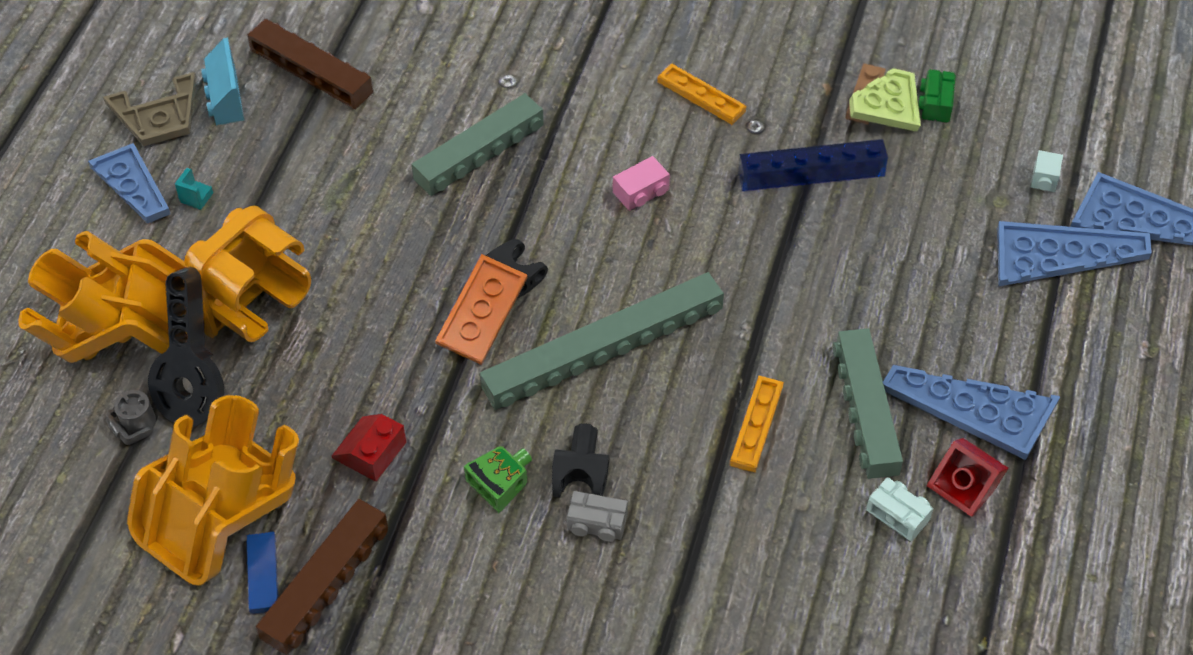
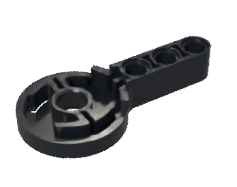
(185, 354)

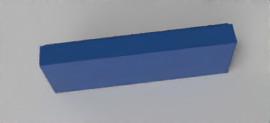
(262, 571)

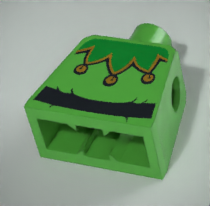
(498, 475)

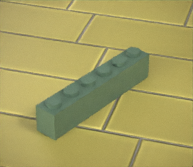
(477, 144)
(868, 404)

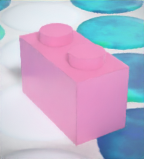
(641, 183)

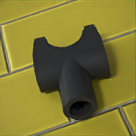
(507, 255)
(580, 463)

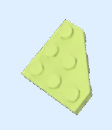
(888, 101)

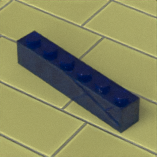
(812, 165)

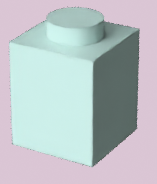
(1046, 171)

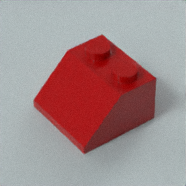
(371, 445)
(967, 476)

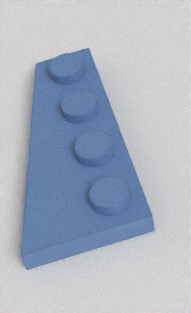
(132, 182)

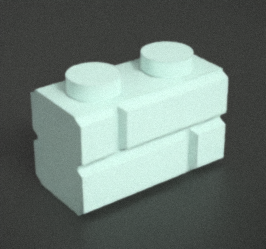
(899, 508)

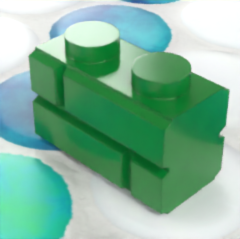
(938, 95)

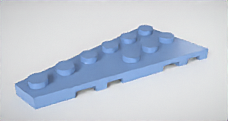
(1124, 207)
(1047, 251)
(981, 408)

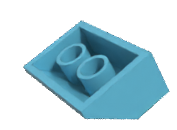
(222, 85)

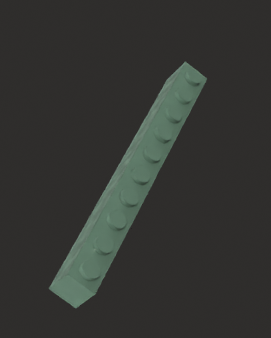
(601, 341)

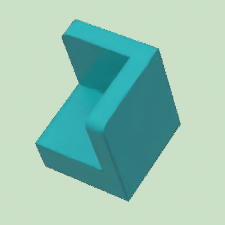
(192, 192)

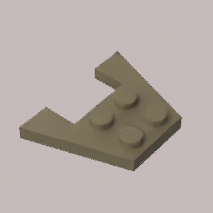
(159, 118)

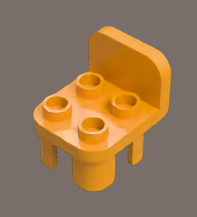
(242, 264)
(102, 302)
(209, 488)

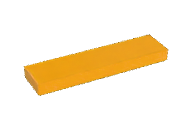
(701, 94)
(756, 424)

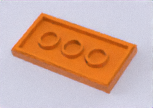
(481, 309)

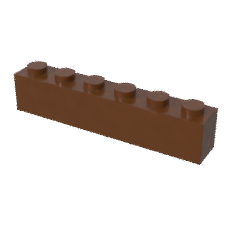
(310, 63)
(322, 577)

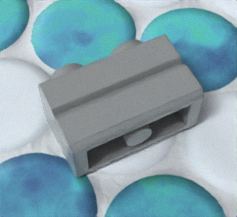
(597, 516)

